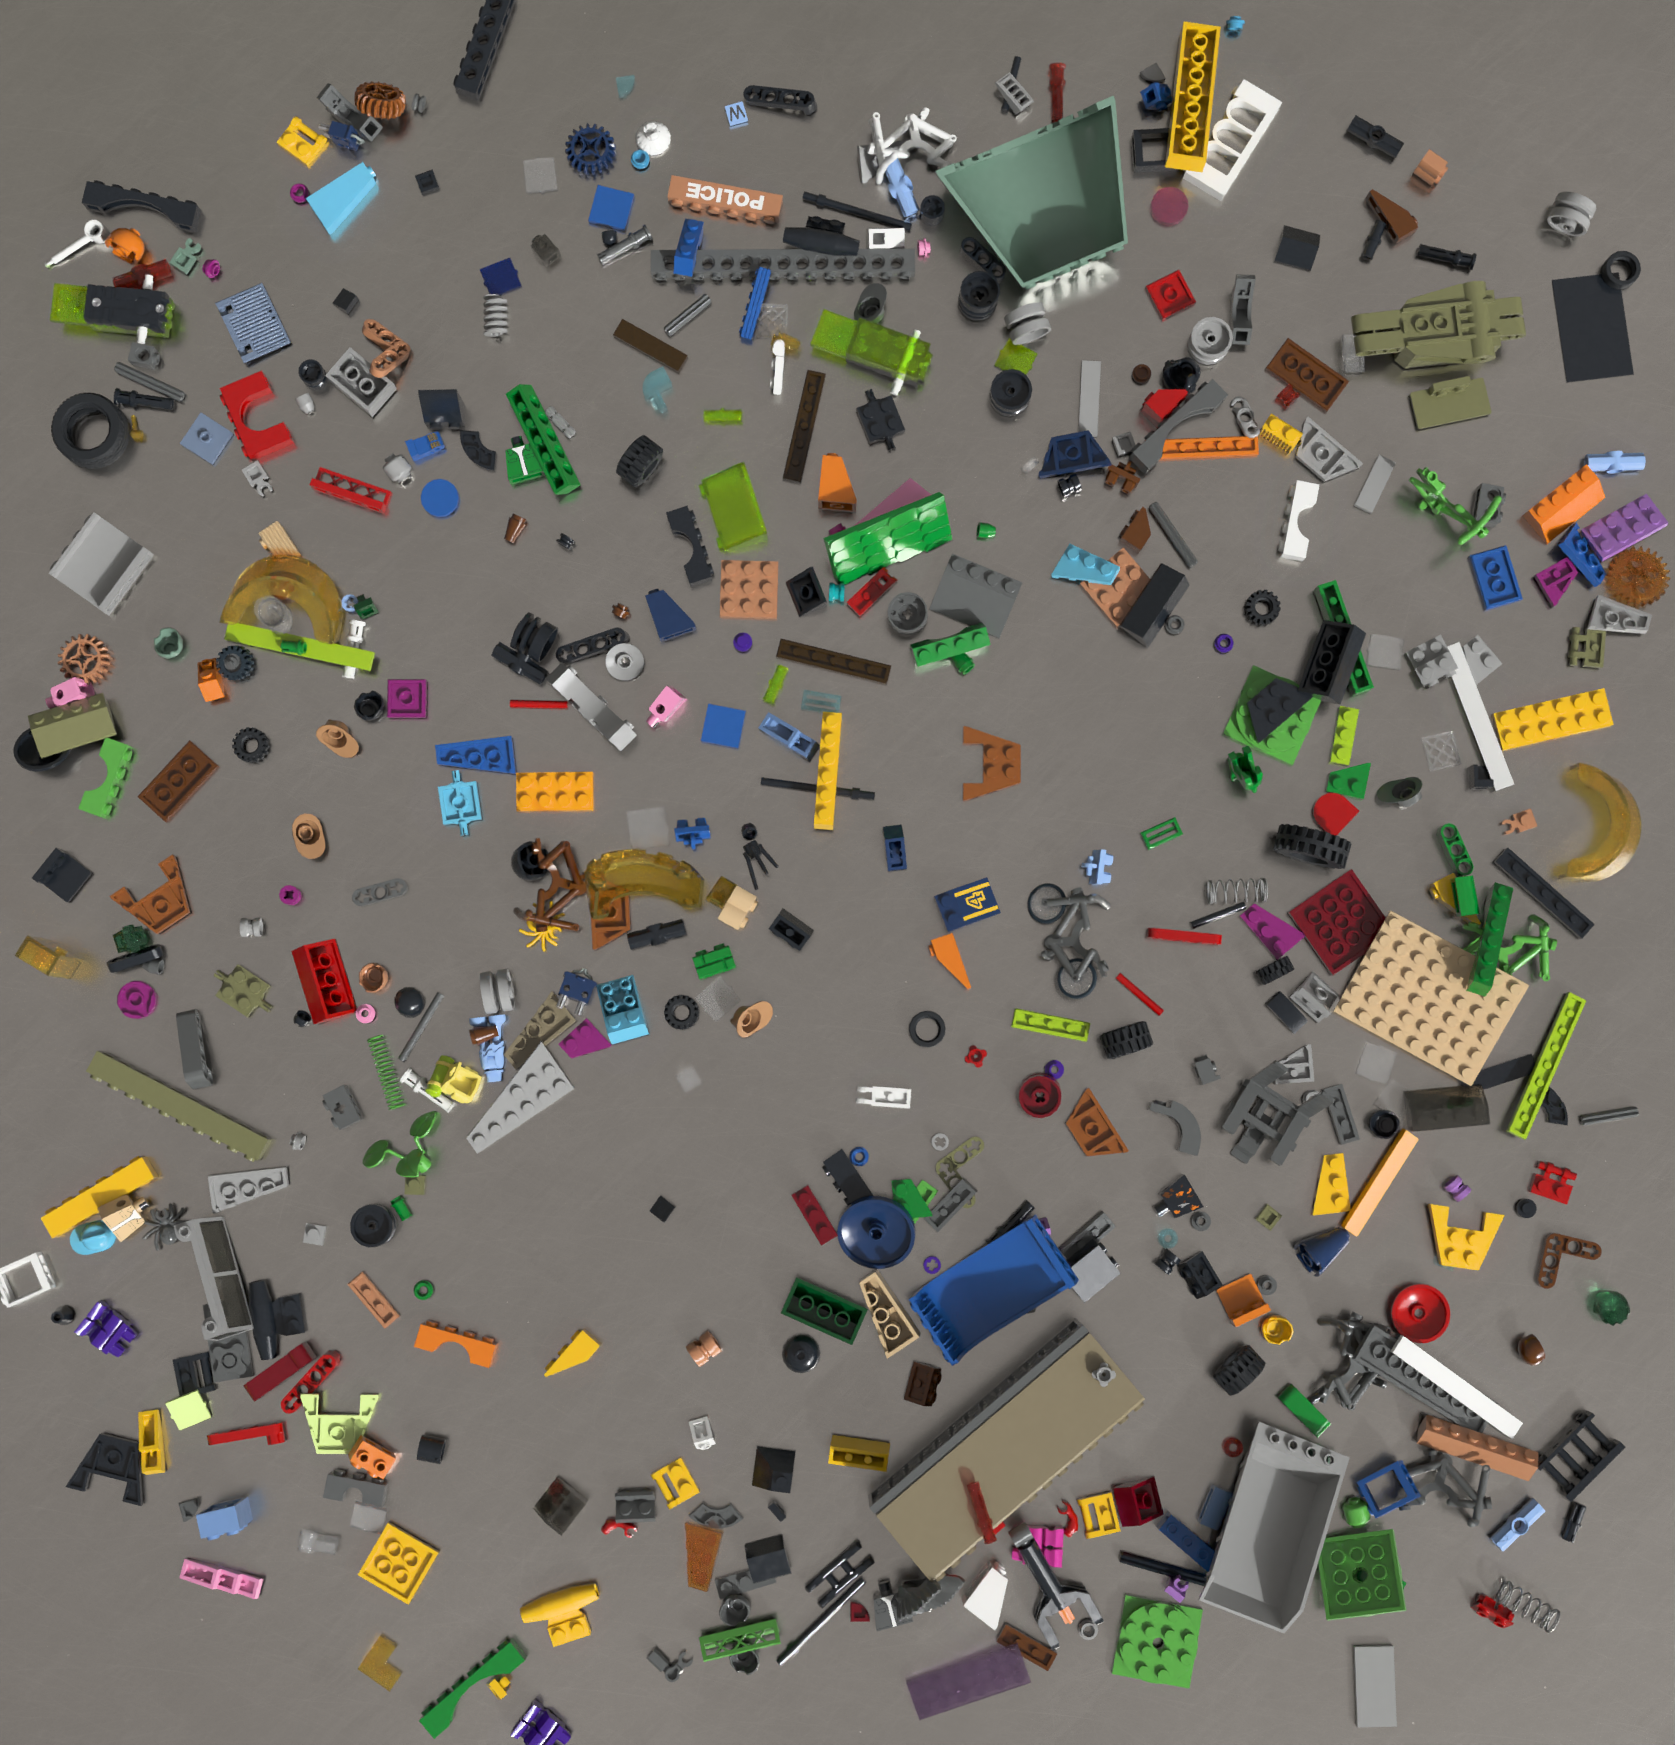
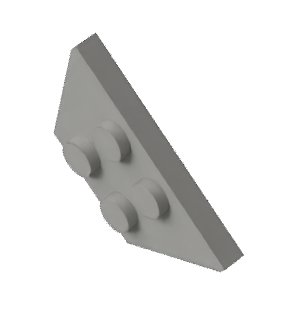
(1323, 453)

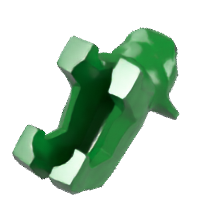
(1244, 770)

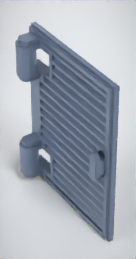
(253, 322)

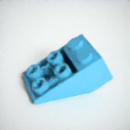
(622, 1009)

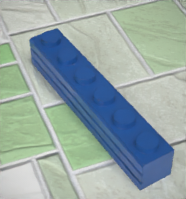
(756, 300)

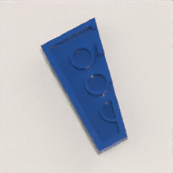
(482, 754)

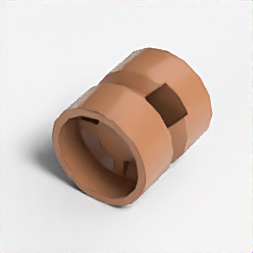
(704, 1348)

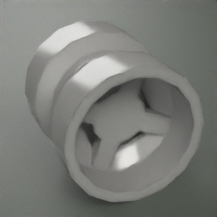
(251, 927)

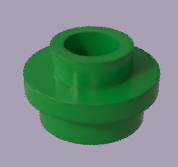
(419, 1294)

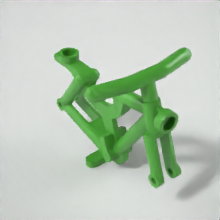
(1438, 503)
(1542, 946)

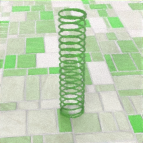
(386, 1071)

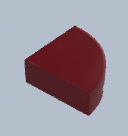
(858, 1612)

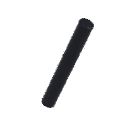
(1014, 71)
(1218, 915)

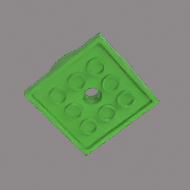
(1284, 740)
(1338, 1568)
(1149, 1619)

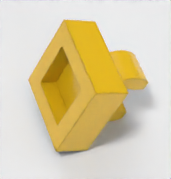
(498, 1687)

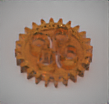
(1647, 563)

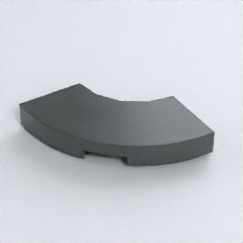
(715, 1517)

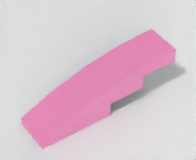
(221, 1578)

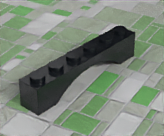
(105, 198)

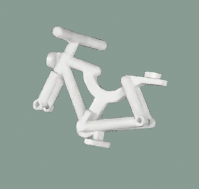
(915, 125)

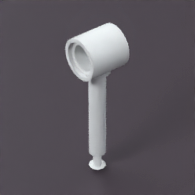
(89, 229)

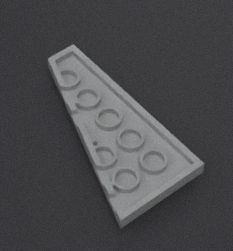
(527, 1093)

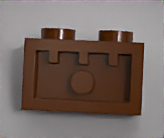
(923, 1384)

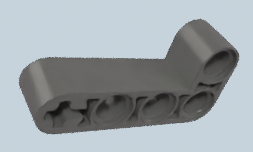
(192, 1050)

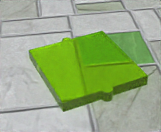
(1015, 357)

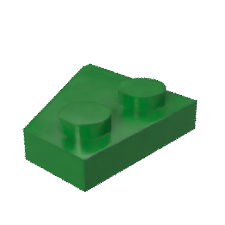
(1349, 781)
(909, 1197)

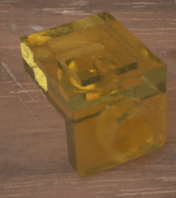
(790, 342)

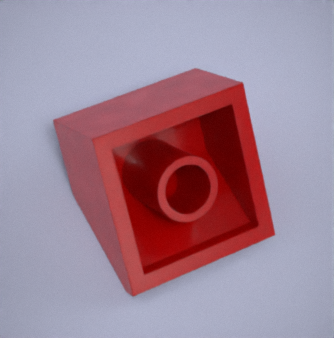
(1162, 403)

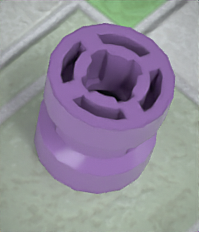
(1457, 1188)

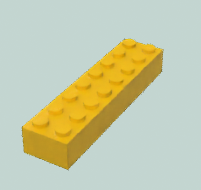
(1192, 97)

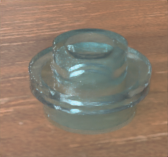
(1174, 1238)

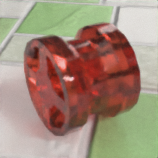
(1288, 395)

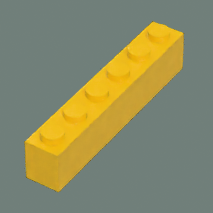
(827, 770)
(85, 1205)

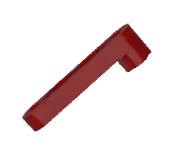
(309, 1382)
(273, 1432)

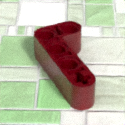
(280, 1371)

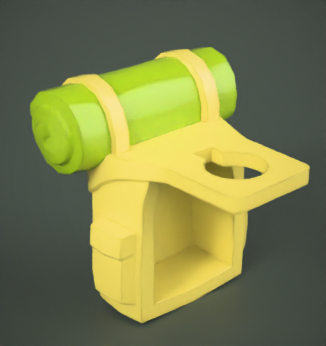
(453, 1080)

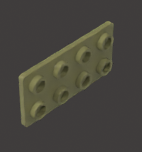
(1450, 402)

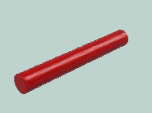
(538, 704)
(1138, 993)

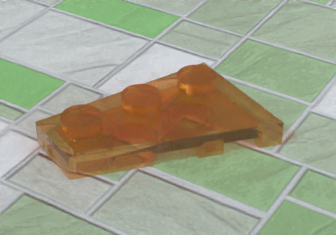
(702, 1553)

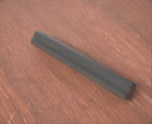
(149, 381)
(1173, 534)

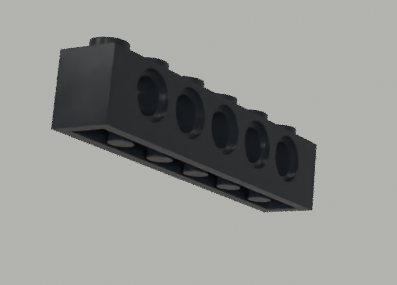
(473, 86)

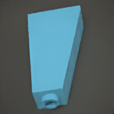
(341, 196)

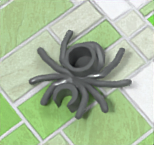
(164, 1225)

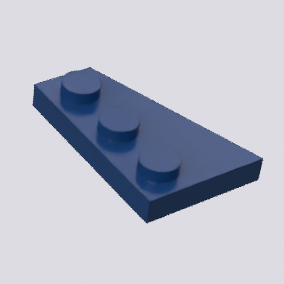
(1579, 554)

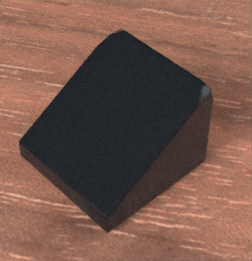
(345, 300)
(662, 1209)

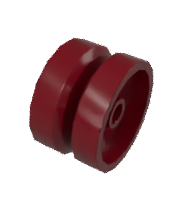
(1040, 1106)

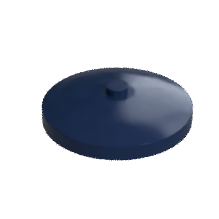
(876, 1232)

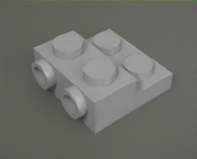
(1432, 661)

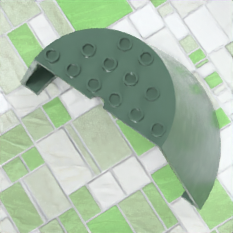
(1047, 195)

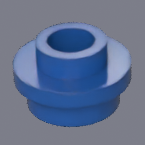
(863, 1161)

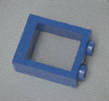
(1405, 1480)

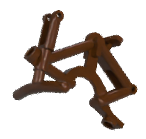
(576, 887)

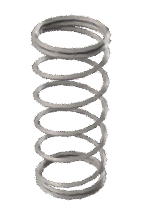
(1212, 893)
(1549, 1615)

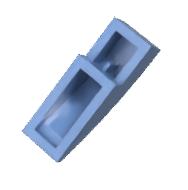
(789, 736)

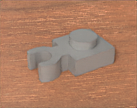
(256, 475)

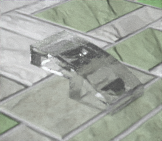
(1351, 362)

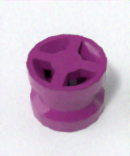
(294, 895)

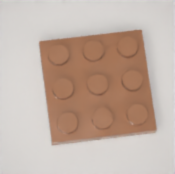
(749, 589)
(1119, 597)

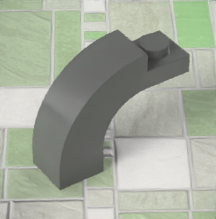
(348, 114)
(1241, 309)
(1189, 1129)

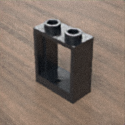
(1138, 163)

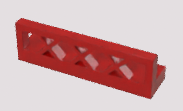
(347, 494)

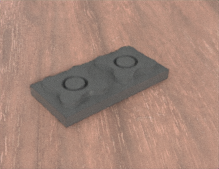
(229, 1356)

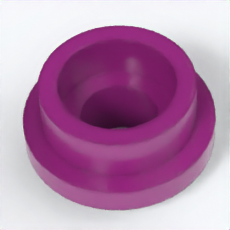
(295, 189)
(211, 268)

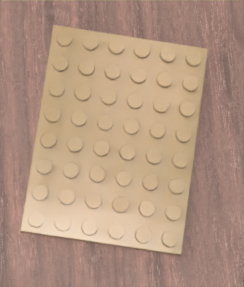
(1417, 998)

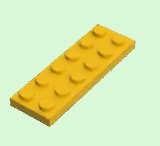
(1552, 719)

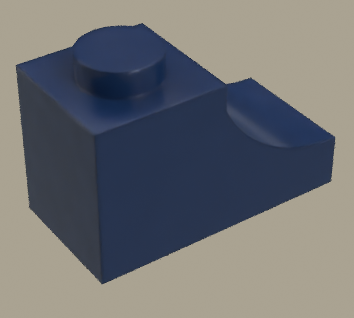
(894, 847)

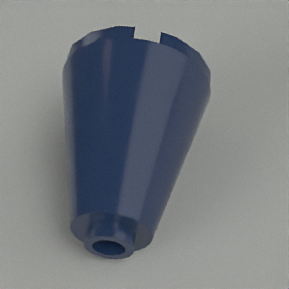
(1322, 1249)

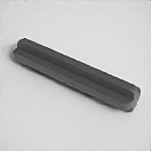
(687, 314)
(1610, 1115)

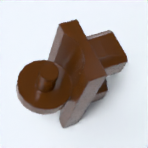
(1114, 473)

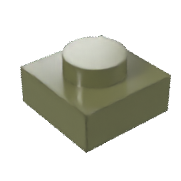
(415, 1185)

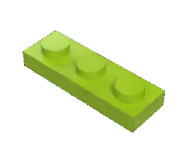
(1344, 735)

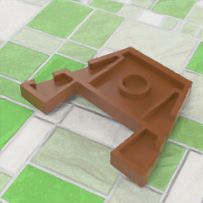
(1000, 763)
(163, 905)

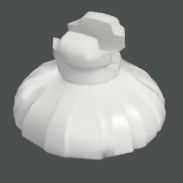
(653, 138)

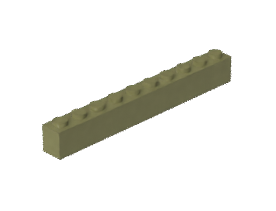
(178, 1105)

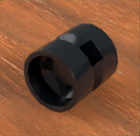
(313, 374)

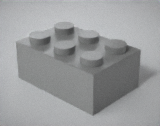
(354, 379)

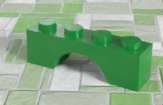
(942, 648)

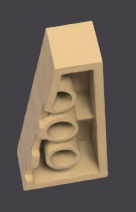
(890, 1318)

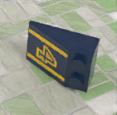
(966, 905)

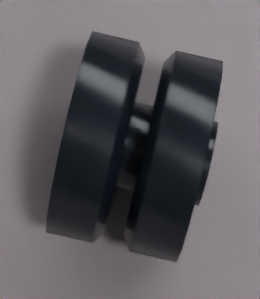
(1016, 383)
(362, 1229)

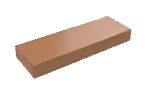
(373, 1299)

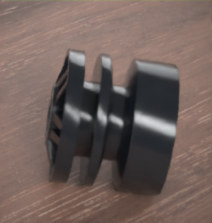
(979, 285)
(536, 638)

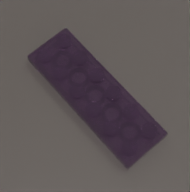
(968, 1681)

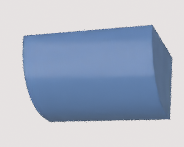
(1215, 1507)

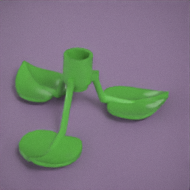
(414, 1161)

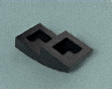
(1286, 1012)

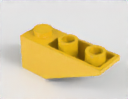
(577, 1352)

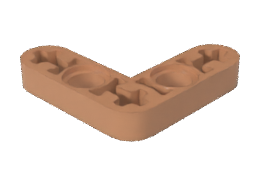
(375, 332)

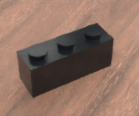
(846, 1177)

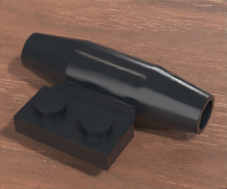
(822, 237)
(272, 1318)

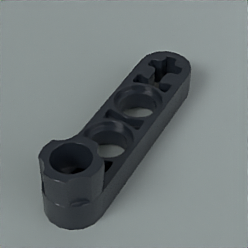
(780, 94)
(592, 649)

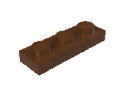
(1029, 1647)

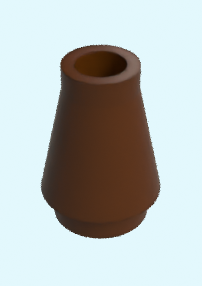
(514, 527)
(483, 1033)

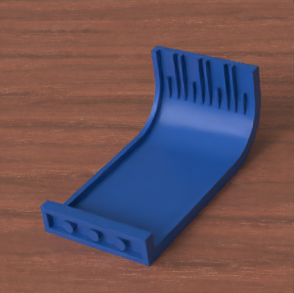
(992, 1288)

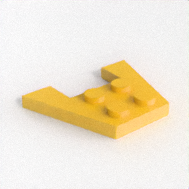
(1462, 1246)

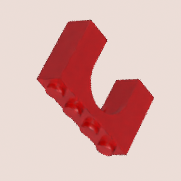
(237, 398)

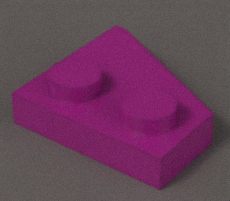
(1556, 579)
(584, 1040)

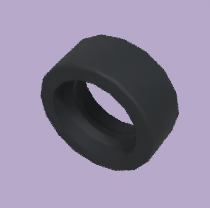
(1630, 259)
(927, 1014)

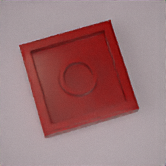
(1170, 295)

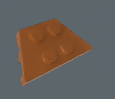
(612, 926)
(1093, 1128)

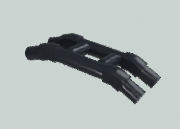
(839, 1586)

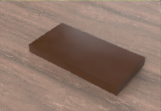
(1307, 375)
(178, 781)

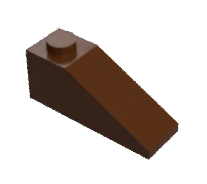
(1398, 220)

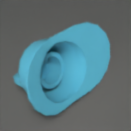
(91, 1238)

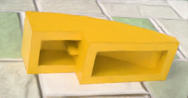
(151, 1442)

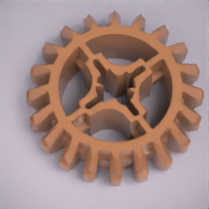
(80, 645)

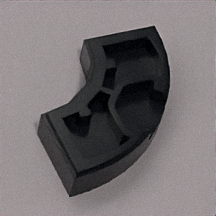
(477, 451)
(1554, 1108)

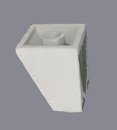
(987, 1594)

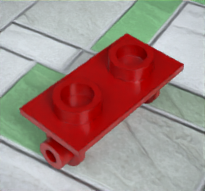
(1501, 1615)

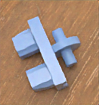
(1095, 867)

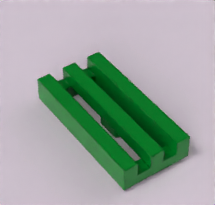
(1146, 840)

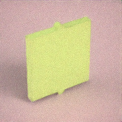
(188, 1409)

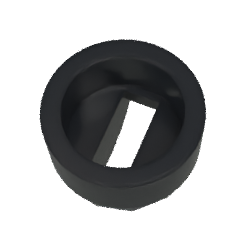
(609, 237)
(750, 835)
(301, 1018)

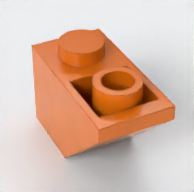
(210, 680)

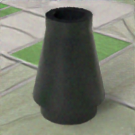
(65, 1313)

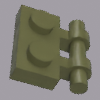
(1593, 647)

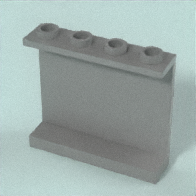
(100, 563)

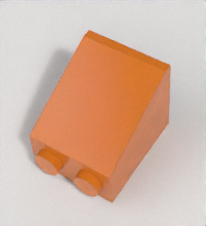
(835, 485)

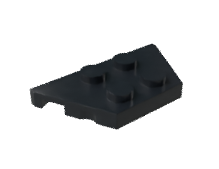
(1274, 706)

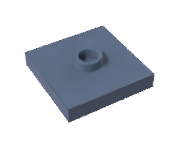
(206, 438)

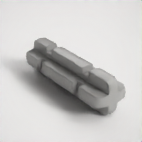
(560, 422)

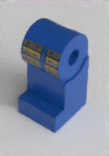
(425, 445)

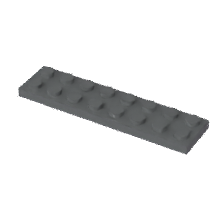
(1376, 1356)

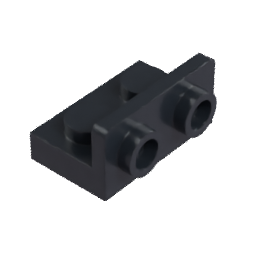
(1199, 1275)

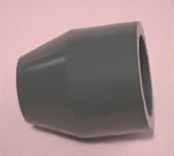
(154, 966)

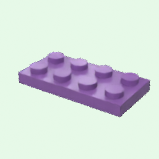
(1624, 527)

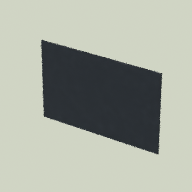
(1592, 328)

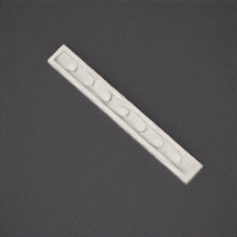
(1479, 720)
(1456, 1387)

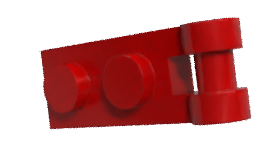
(871, 592)

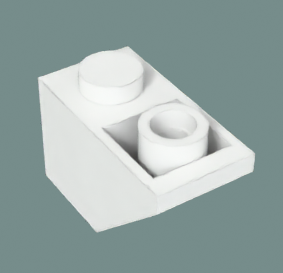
(885, 238)

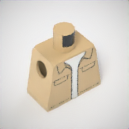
(123, 1215)

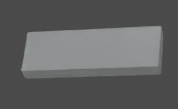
(1374, 484)

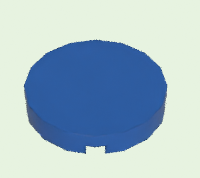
(439, 498)

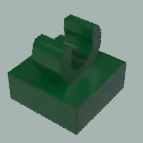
(365, 607)

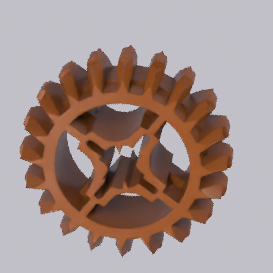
(379, 100)

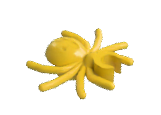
(546, 934)

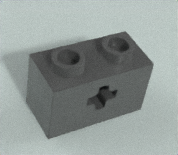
(351, 1111)

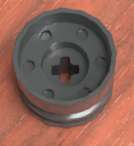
(900, 605)

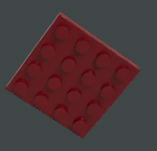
(1339, 921)

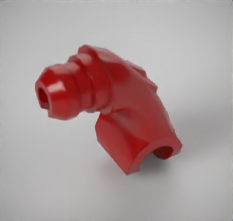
(611, 1524)
(1072, 1525)

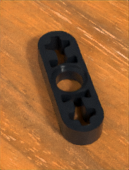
(129, 960)

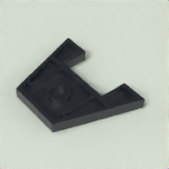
(114, 1459)

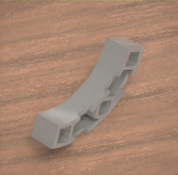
(591, 706)

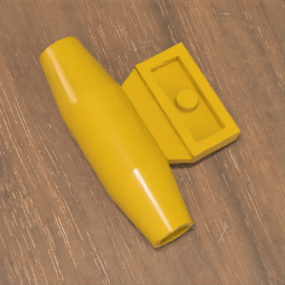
(563, 1612)

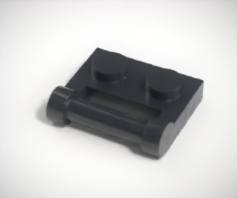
(187, 1375)

